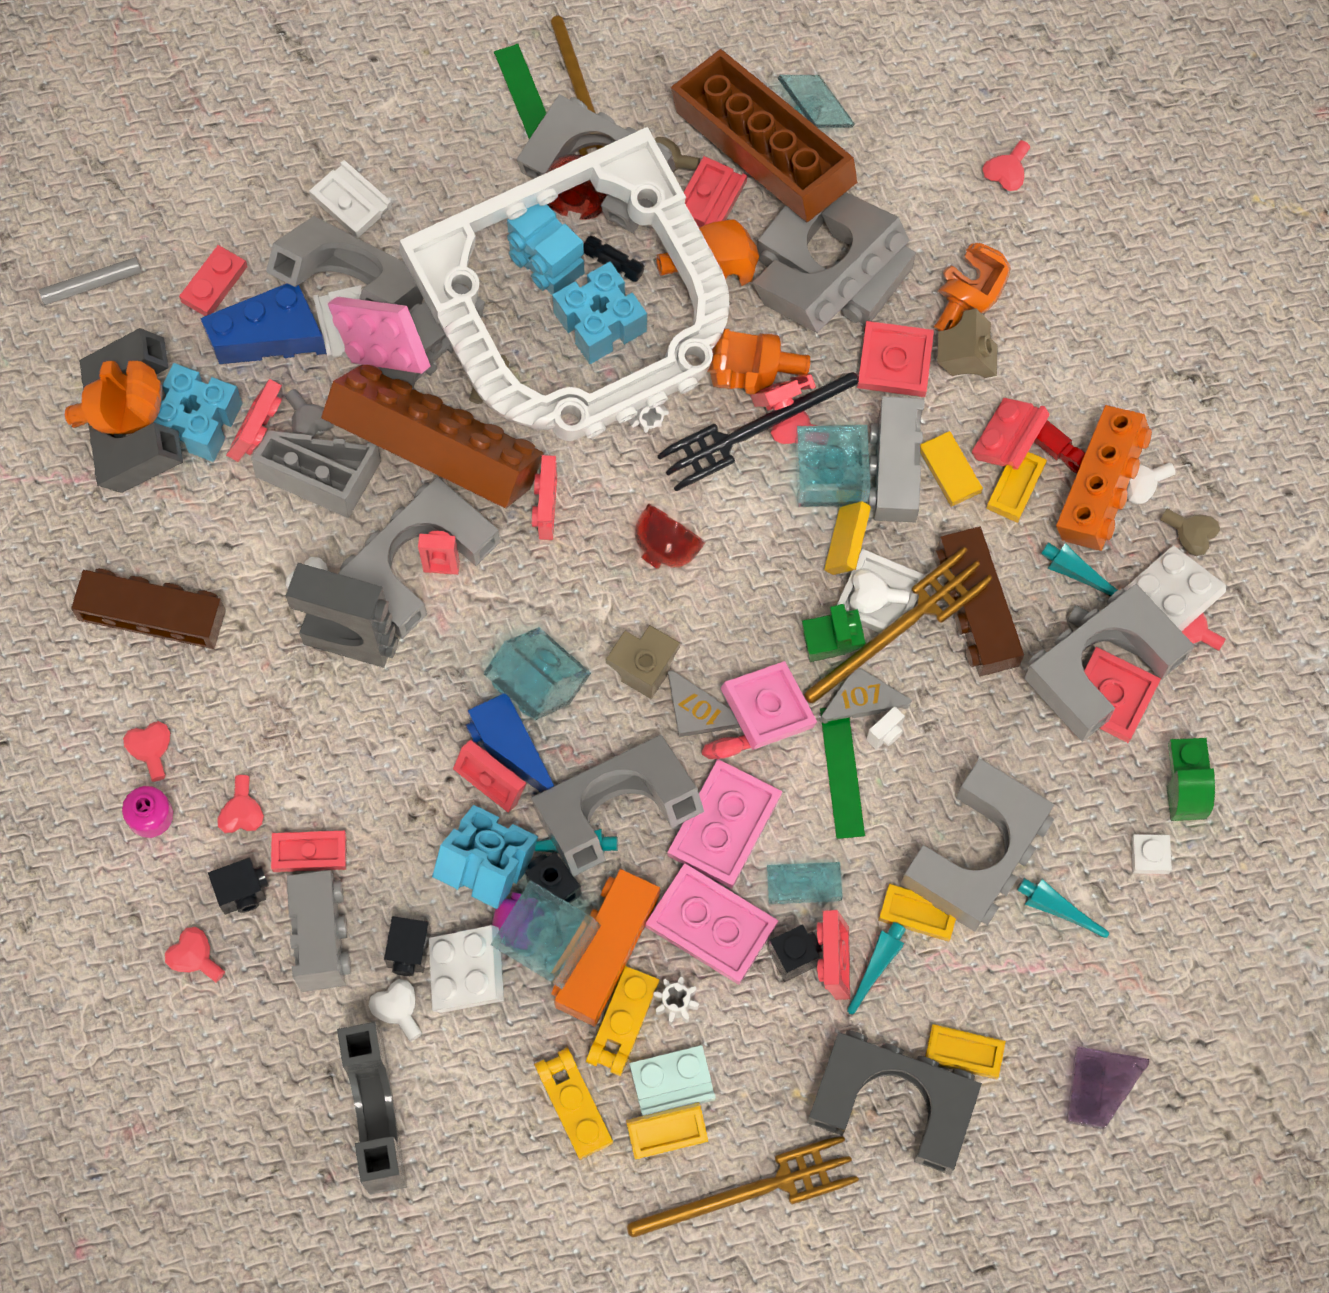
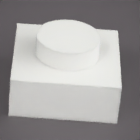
(887, 729)
(1151, 854)

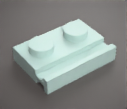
(672, 1080)

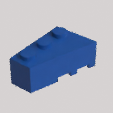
(264, 327)

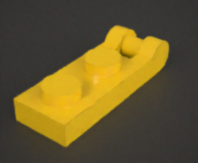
(623, 1019)
(574, 1105)

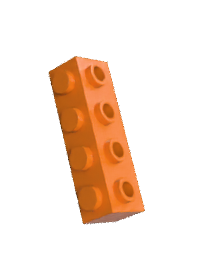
(1104, 478)
(622, 920)

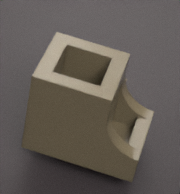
(968, 347)
(643, 661)

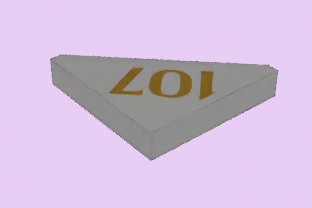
(863, 696)
(696, 710)

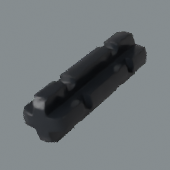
(606, 253)

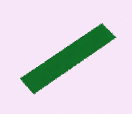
(521, 87)
(843, 778)

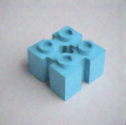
(546, 248)
(599, 312)
(198, 410)
(484, 856)

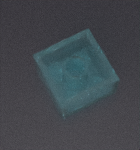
(832, 465)
(536, 673)
(546, 934)

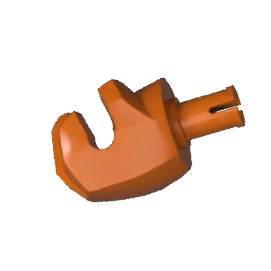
(731, 248)
(977, 294)
(752, 361)
(119, 401)

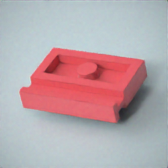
(713, 191)
(781, 393)
(1010, 433)
(546, 487)

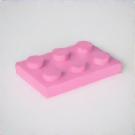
(379, 334)
(729, 827)
(711, 923)

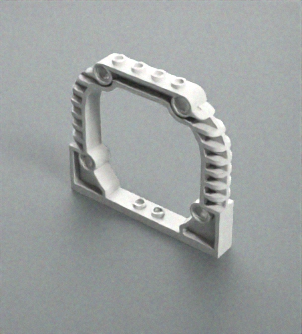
(624, 169)

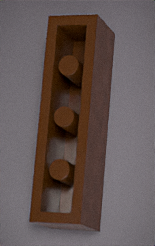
(149, 608)
(986, 617)

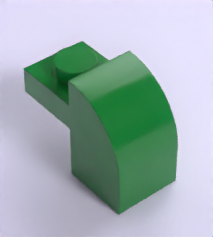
(833, 634)
(1192, 782)

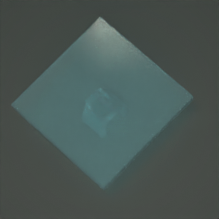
(816, 101)

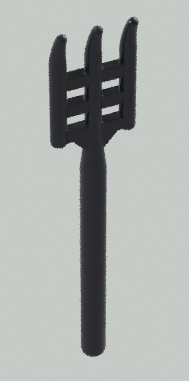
(725, 442)

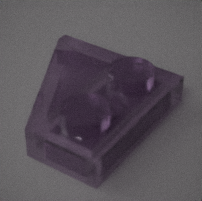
(1101, 1085)

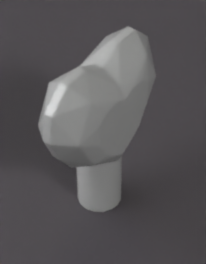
(306, 417)

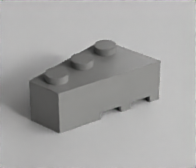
(432, 337)
(896, 459)
(317, 469)
(317, 931)

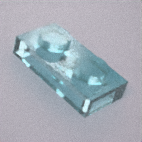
(804, 883)

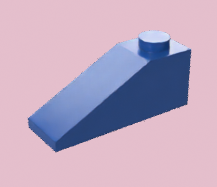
(506, 739)

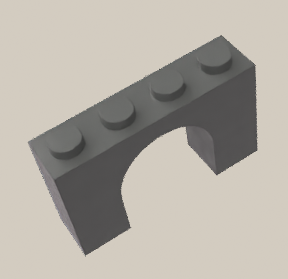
(131, 459)
(343, 615)
(368, 1072)
(947, 1094)

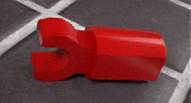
(1059, 446)

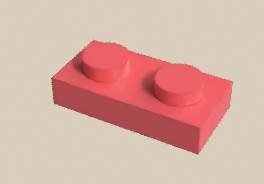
(213, 281)
(439, 553)
(489, 776)
(308, 851)

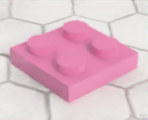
(768, 705)

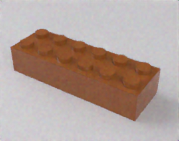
(764, 135)
(433, 434)

